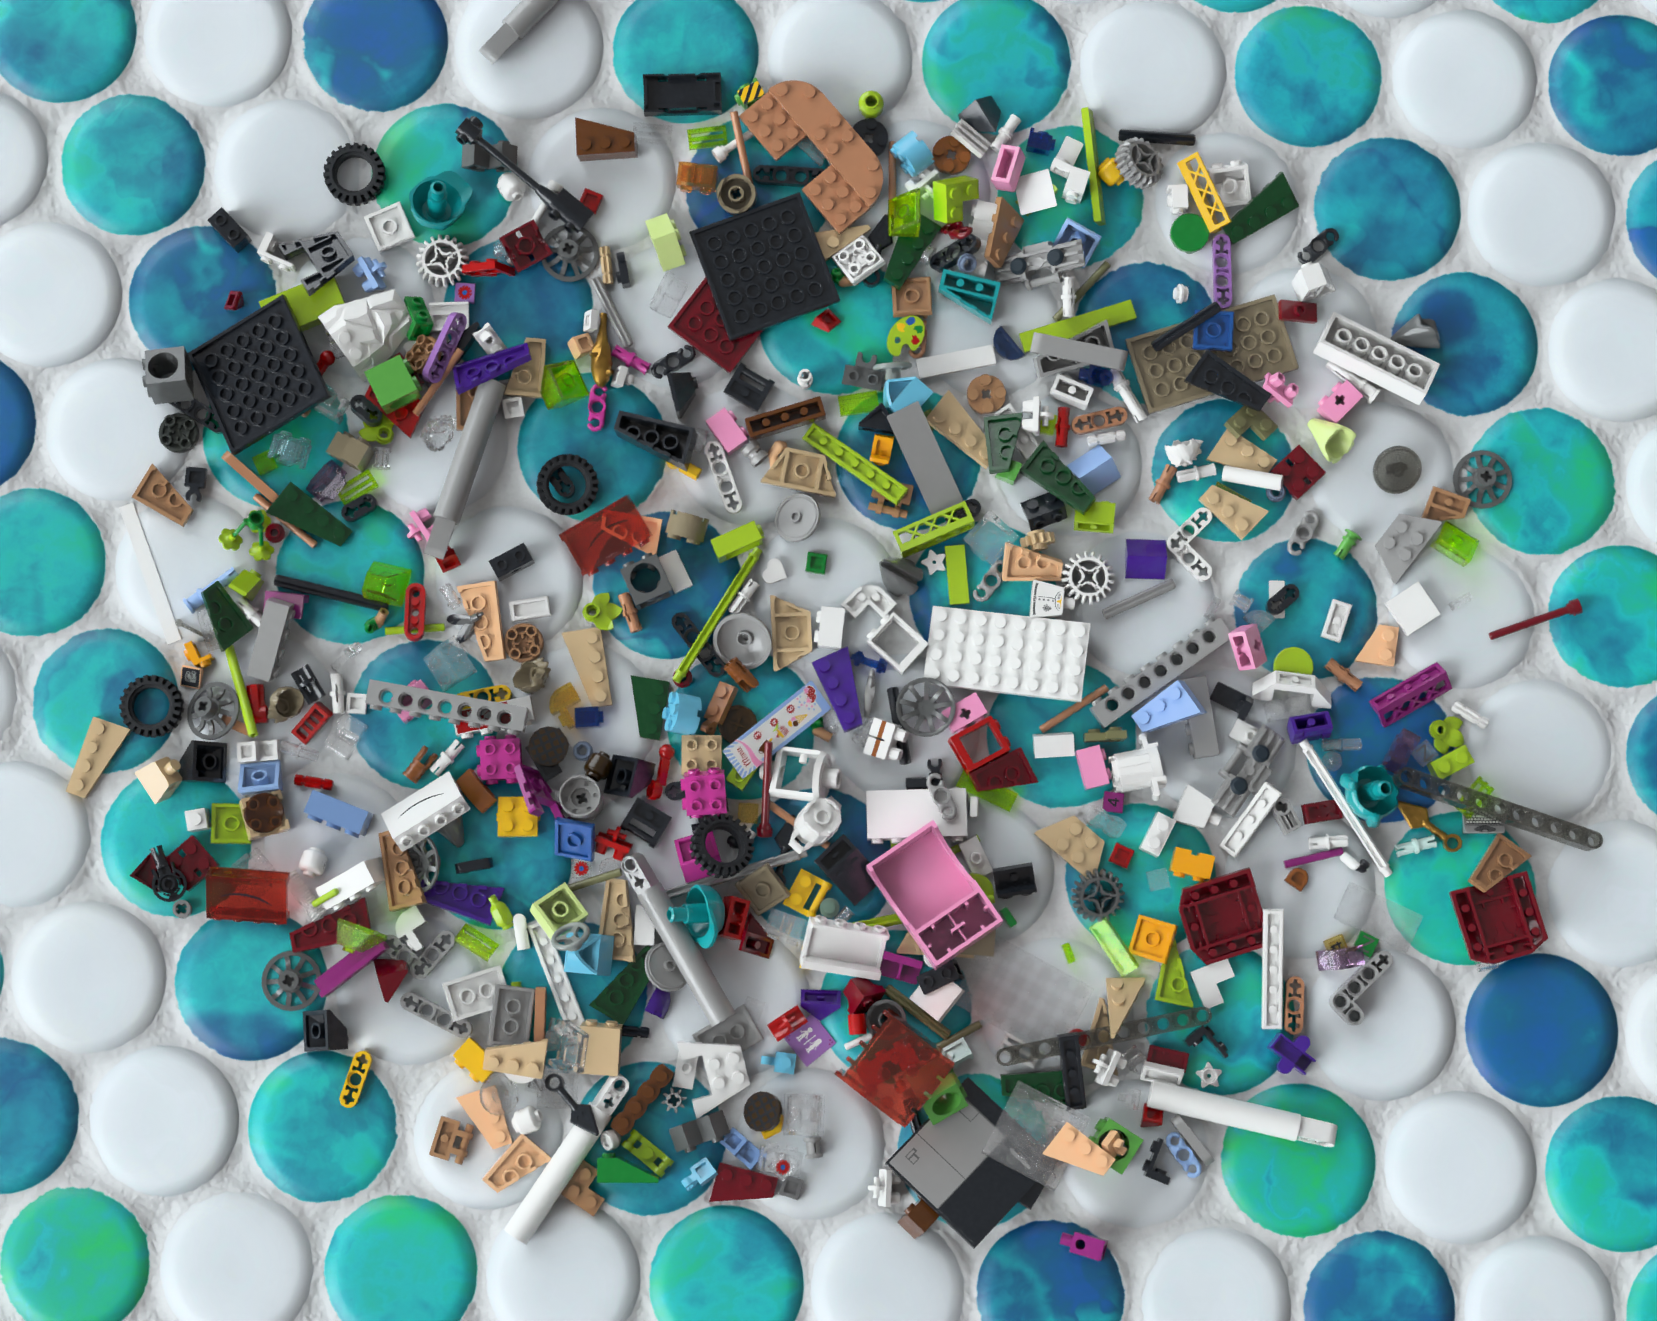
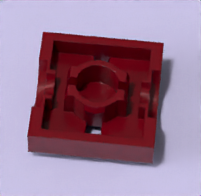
(530, 243)
(1294, 475)
(196, 859)

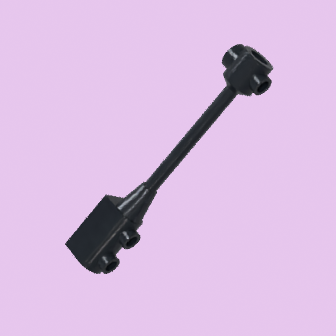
(561, 205)

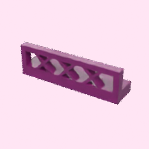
(1410, 691)
(347, 968)

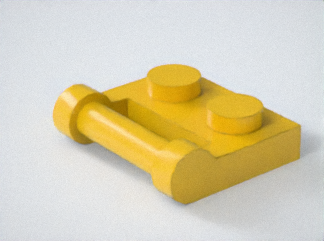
(801, 891)

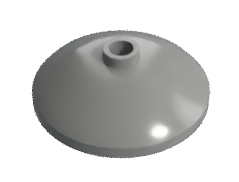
(730, 643)

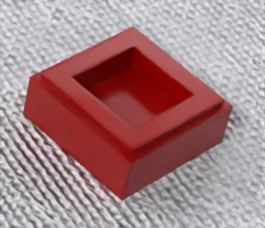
(591, 200)
(1121, 855)

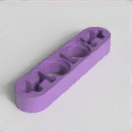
(1222, 271)
(447, 349)

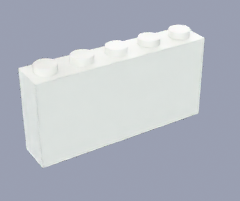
(900, 813)

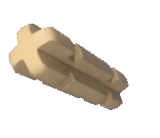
(606, 265)

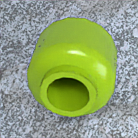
(871, 104)

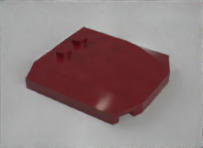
(1222, 916)
(1501, 921)

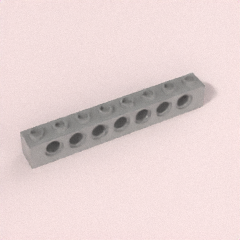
(378, 689)
(1106, 717)

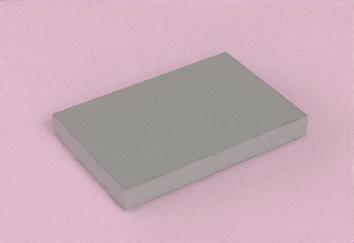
(511, 1015)
(734, 1030)

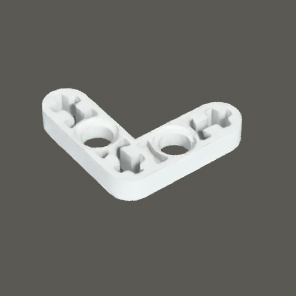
(1185, 548)

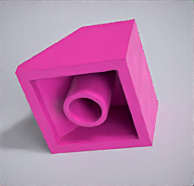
(689, 868)

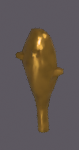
(601, 355)

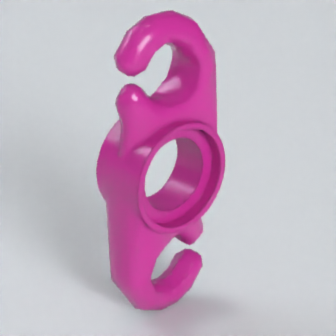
(593, 398)

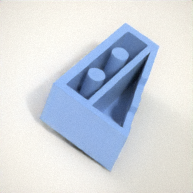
(1169, 707)

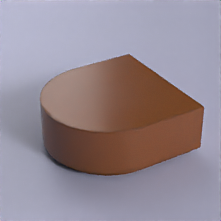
(1297, 878)

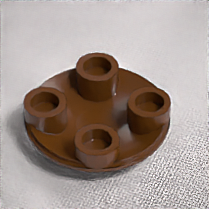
(264, 812)

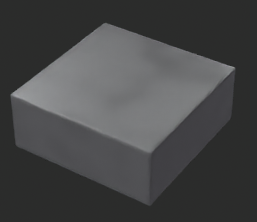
(791, 1187)

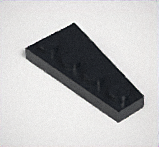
(1222, 379)

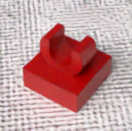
(450, 560)

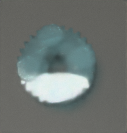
(290, 450)

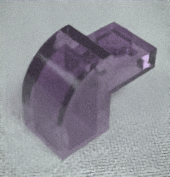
(1400, 750)
(1340, 958)

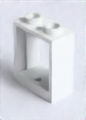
(911, 657)

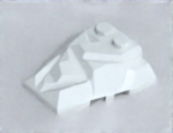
(368, 328)

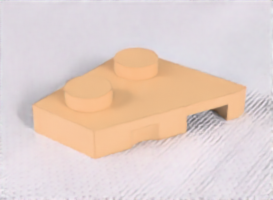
(1380, 647)

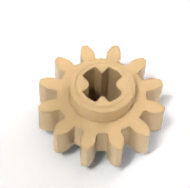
(1037, 540)

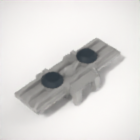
(1041, 256)
(1254, 773)

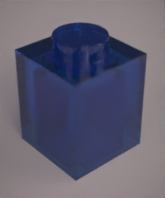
(588, 717)

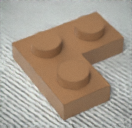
(578, 1189)

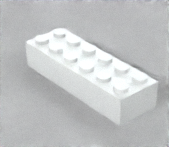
(1376, 358)

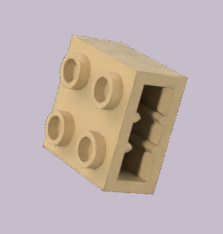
(701, 752)

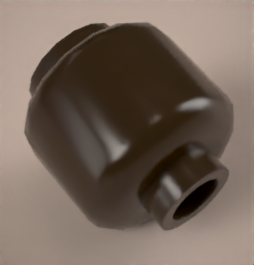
(598, 766)

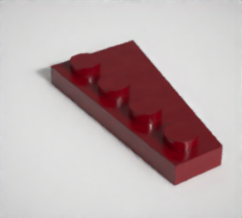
(324, 931)

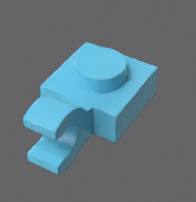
(782, 1062)
(701, 1172)

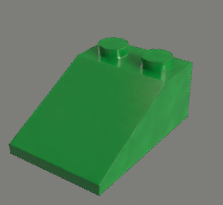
(620, 1170)

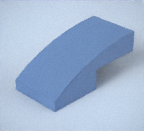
(741, 1148)

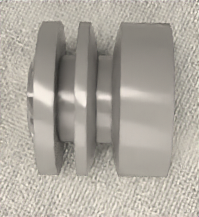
(576, 788)

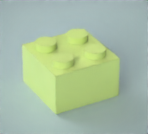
(558, 909)

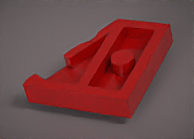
(488, 268)

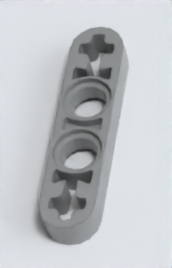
(435, 1017)

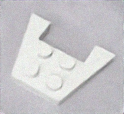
(724, 1071)

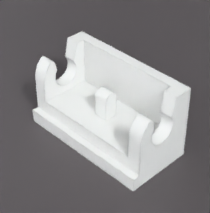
(1053, 745)

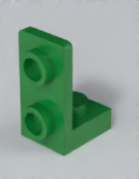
(420, 317)

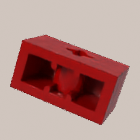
(735, 917)

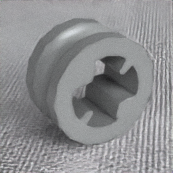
(182, 915)

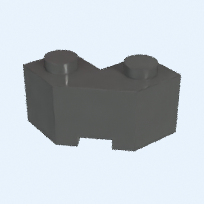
(478, 159)
(698, 1131)

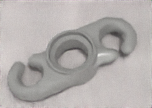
(1311, 527)
(983, 585)
(869, 693)
(942, 805)

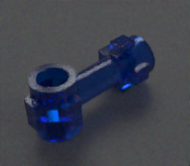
(858, 659)

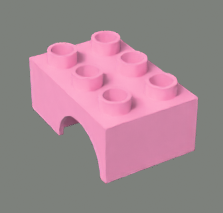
(934, 895)

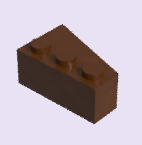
(603, 142)
(918, 1218)

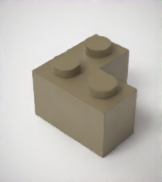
(351, 451)

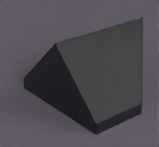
(982, 114)
(876, 421)

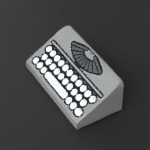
(1481, 825)

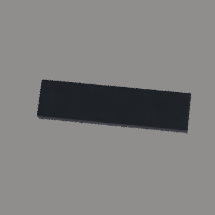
(1071, 1070)

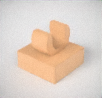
(1113, 1144)

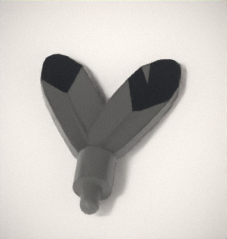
(468, 624)

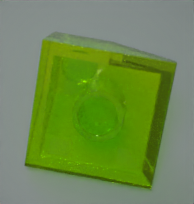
(562, 384)
(386, 583)
(356, 937)

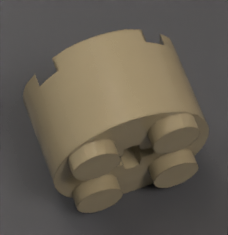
(732, 184)
(686, 526)

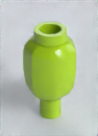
(500, 913)

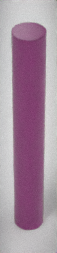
(1313, 857)

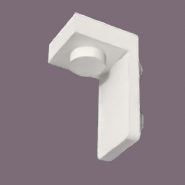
(1066, 157)
(269, 245)

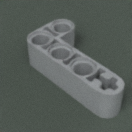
(1363, 985)

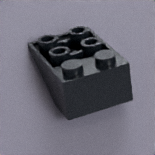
(846, 869)

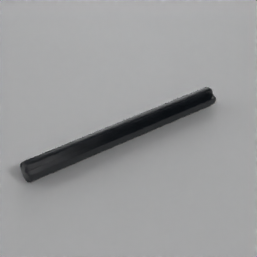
(328, 592)

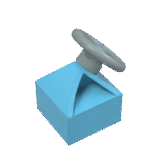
(901, 391)
(584, 951)

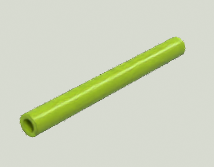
(241, 691)

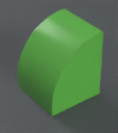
(1009, 477)

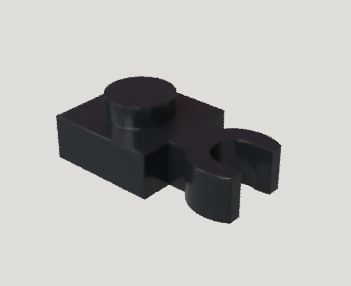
(622, 275)
(195, 479)

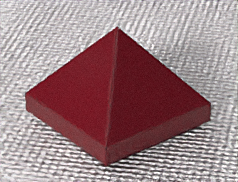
(234, 301)

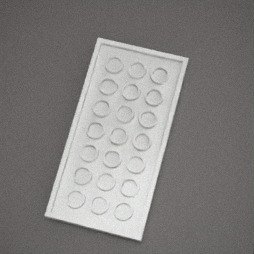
(1007, 653)

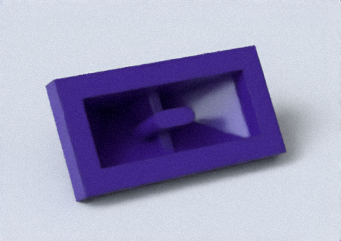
(820, 1002)

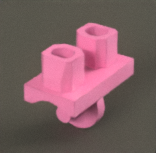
(1280, 393)
(419, 518)

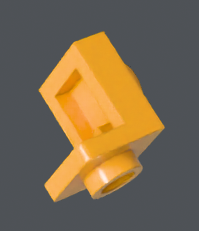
(881, 449)
(192, 654)

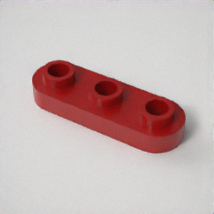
(415, 604)

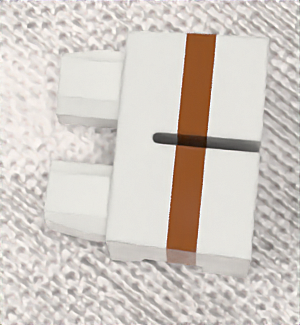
(890, 733)

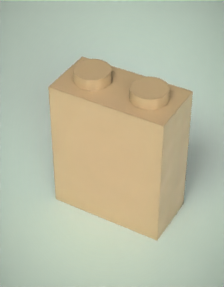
(603, 1047)

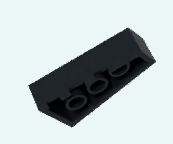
(661, 438)

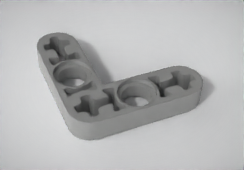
(415, 960)

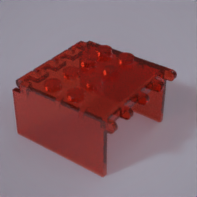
(897, 1068)

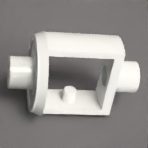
(823, 775)

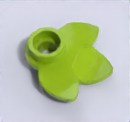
(373, 433)
(604, 612)
(1449, 733)

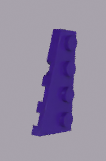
(482, 369)
(839, 685)
(463, 899)

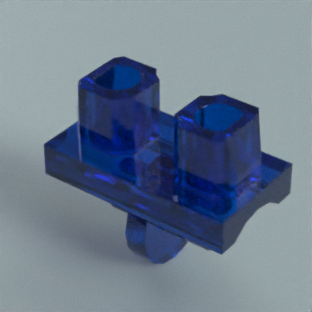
(1096, 376)

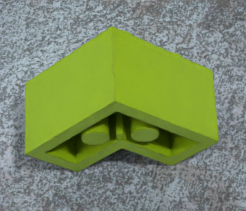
(949, 197)

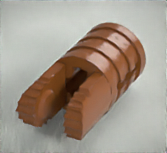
(741, 674)
(416, 768)

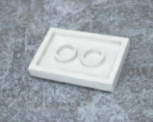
(472, 993)

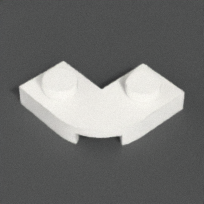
(868, 595)

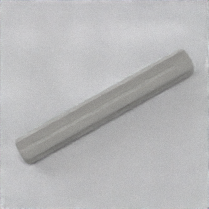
(611, 312)
(1138, 599)

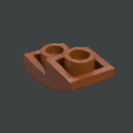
(476, 791)

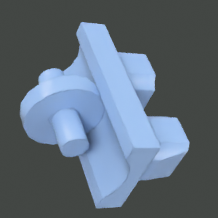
(373, 271)

